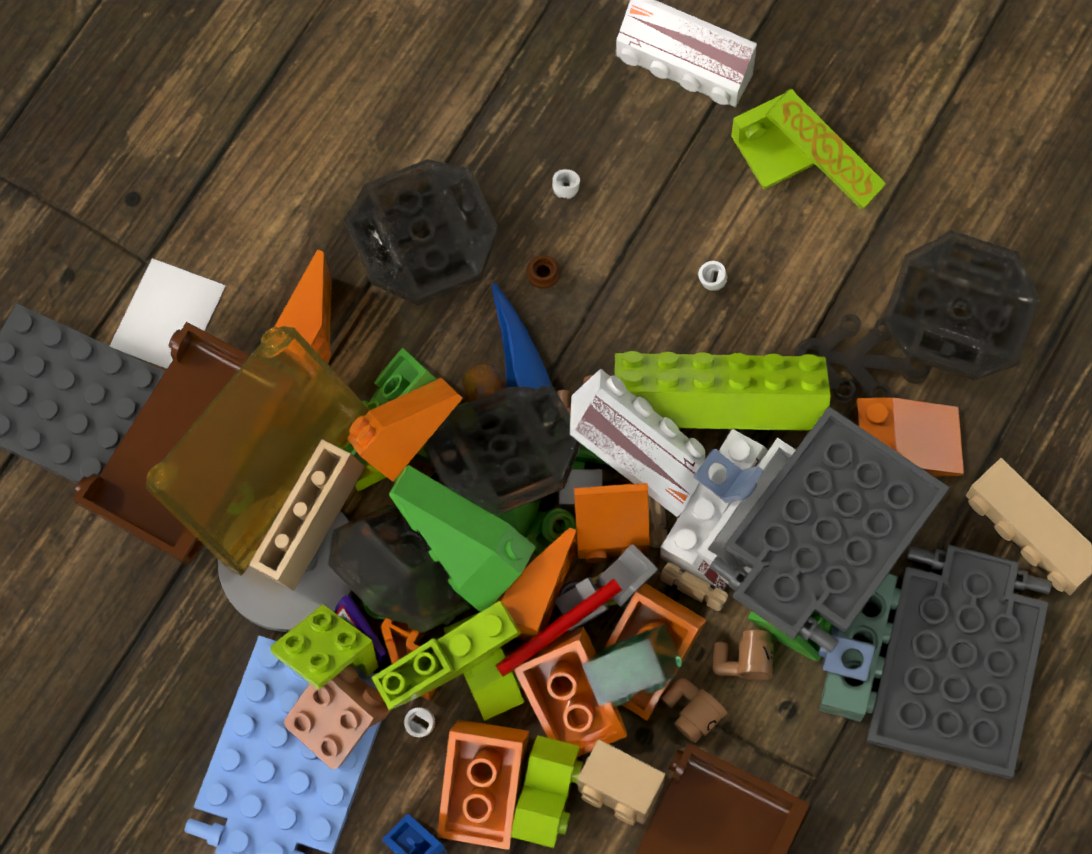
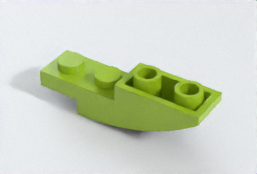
(446, 657)

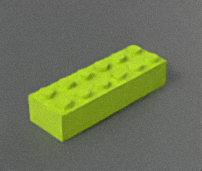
(729, 389)

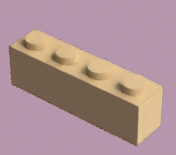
(307, 515)
(1033, 526)

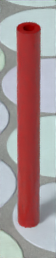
(558, 627)

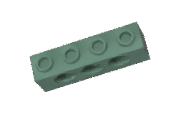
(838, 696)

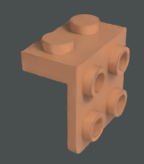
(336, 716)

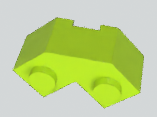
(489, 689)
(545, 793)

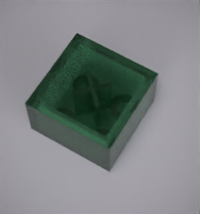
(632, 665)

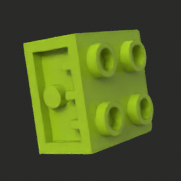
(766, 147)
(324, 647)

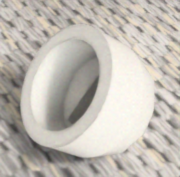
(569, 177)
(706, 275)
(416, 729)

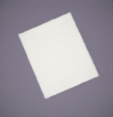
(160, 307)

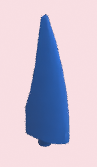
(521, 356)

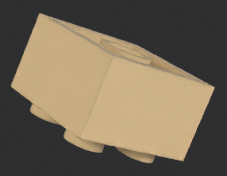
(620, 783)

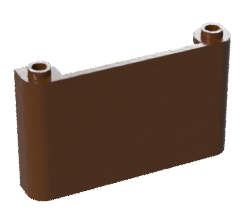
(189, 385)
(721, 811)

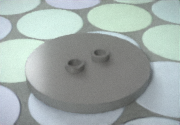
(278, 607)

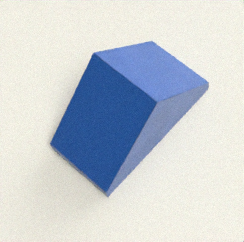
(412, 838)

